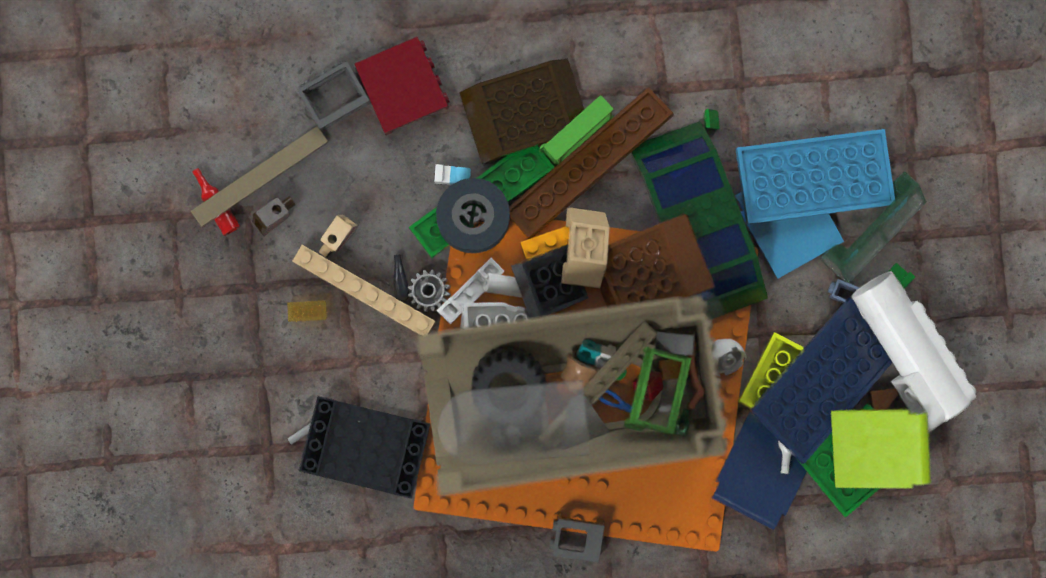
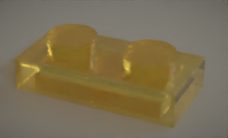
(307, 311)

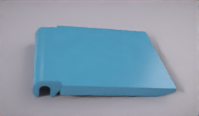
(793, 241)

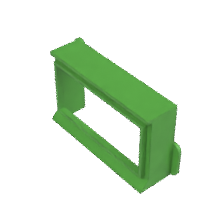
(578, 131)
(633, 422)

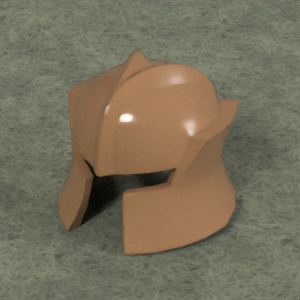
(578, 370)

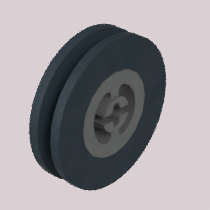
(451, 210)

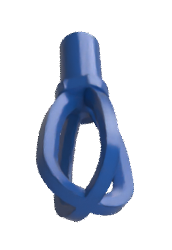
(622, 404)

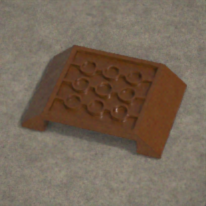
(655, 265)

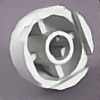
(728, 356)

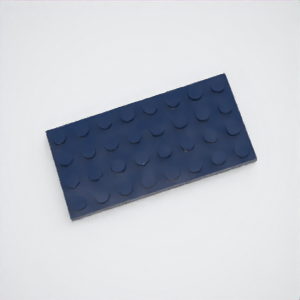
(822, 378)

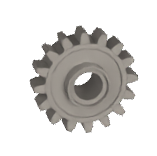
(421, 283)

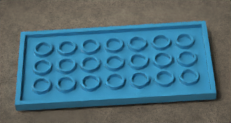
(815, 176)

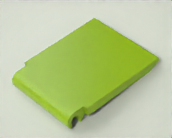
(880, 448)

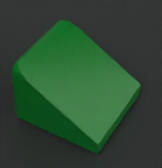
(711, 119)

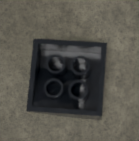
(542, 286)

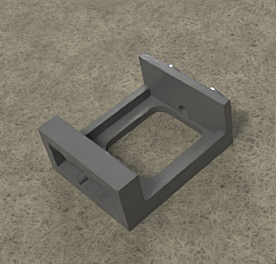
(593, 541)

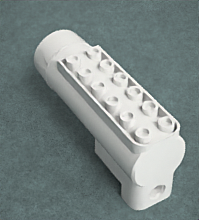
(927, 369)

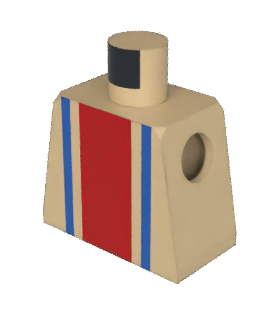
(340, 227)

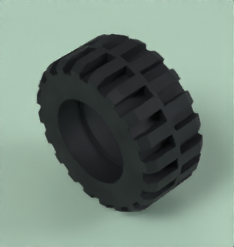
(507, 361)

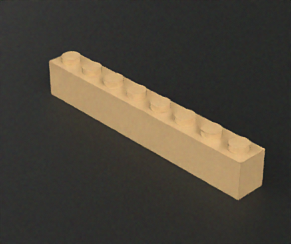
(363, 291)

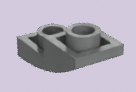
(674, 342)

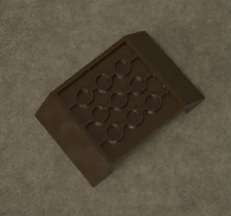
(521, 108)

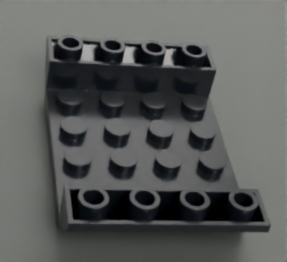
(364, 447)

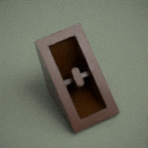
(882, 398)

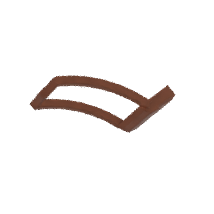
(699, 389)

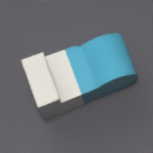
(450, 174)

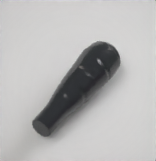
(400, 281)

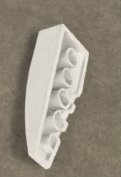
(491, 313)

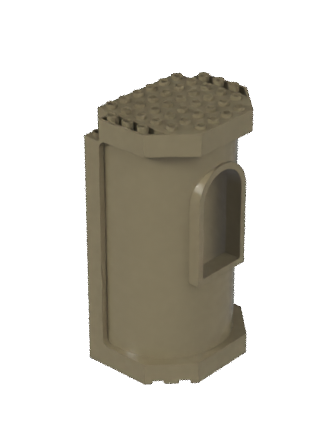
(455, 353)

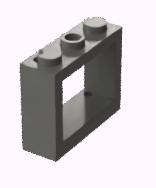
(325, 77)

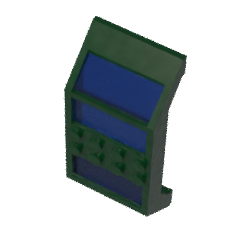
(689, 179)

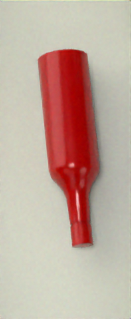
(226, 222)

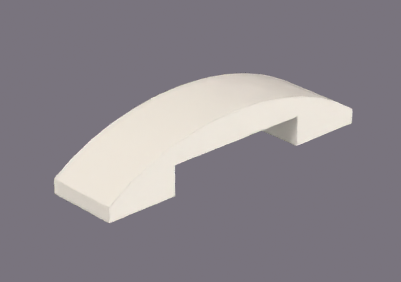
(468, 292)

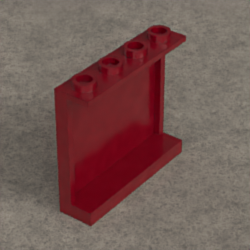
(402, 84)

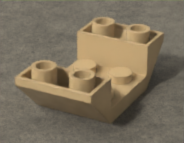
(586, 248)

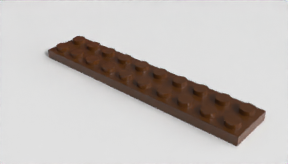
(589, 163)

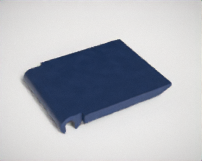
(753, 476)

